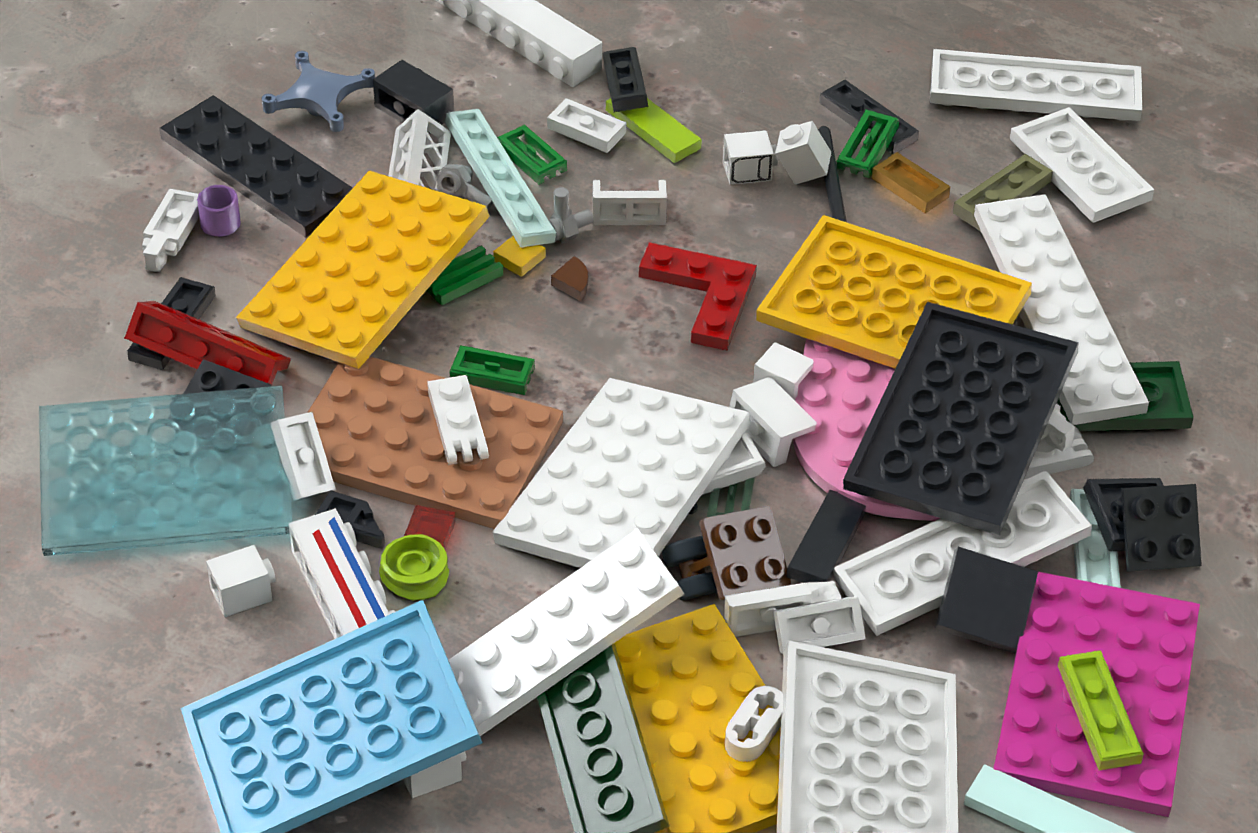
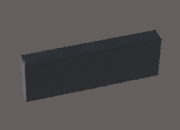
(625, 79)
(850, 104)
(185, 296)
(826, 539)

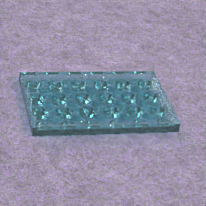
(162, 471)

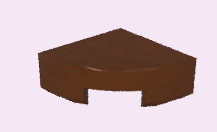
(572, 278)

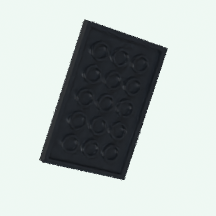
(961, 418)

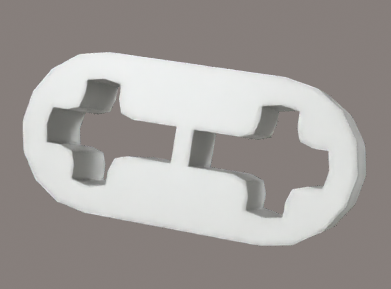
(747, 719)

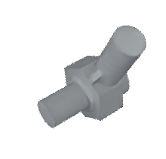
(456, 181)
(564, 221)

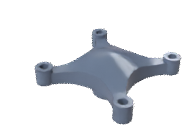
(318, 91)

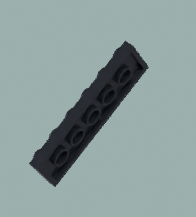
(256, 164)

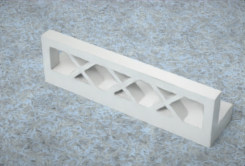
(412, 143)

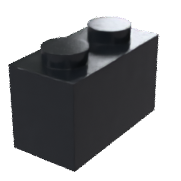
(407, 88)

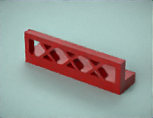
(194, 340)

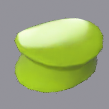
(414, 567)

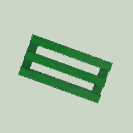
(526, 155)
(858, 164)
(459, 272)
(491, 373)

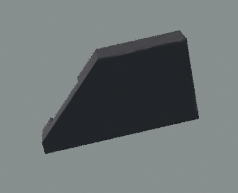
(358, 514)

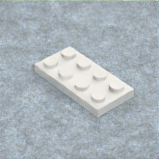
(1082, 164)

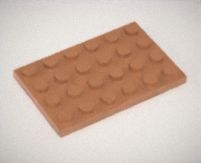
(387, 441)

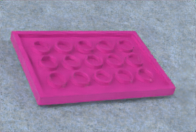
(1149, 656)

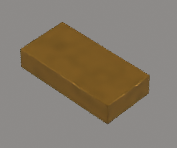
(911, 182)

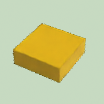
(517, 258)

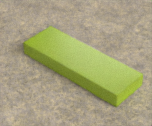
(659, 130)
(1100, 710)

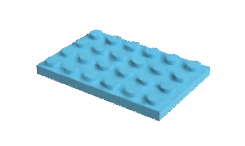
(330, 725)

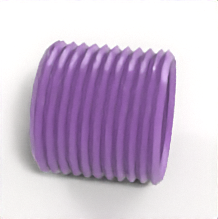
(218, 210)

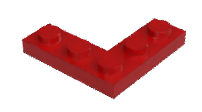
(723, 279)

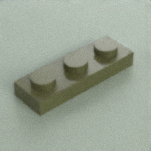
(1015, 181)

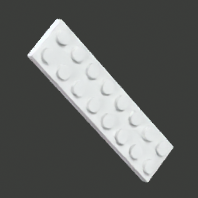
(1034, 248)

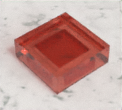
(432, 523)

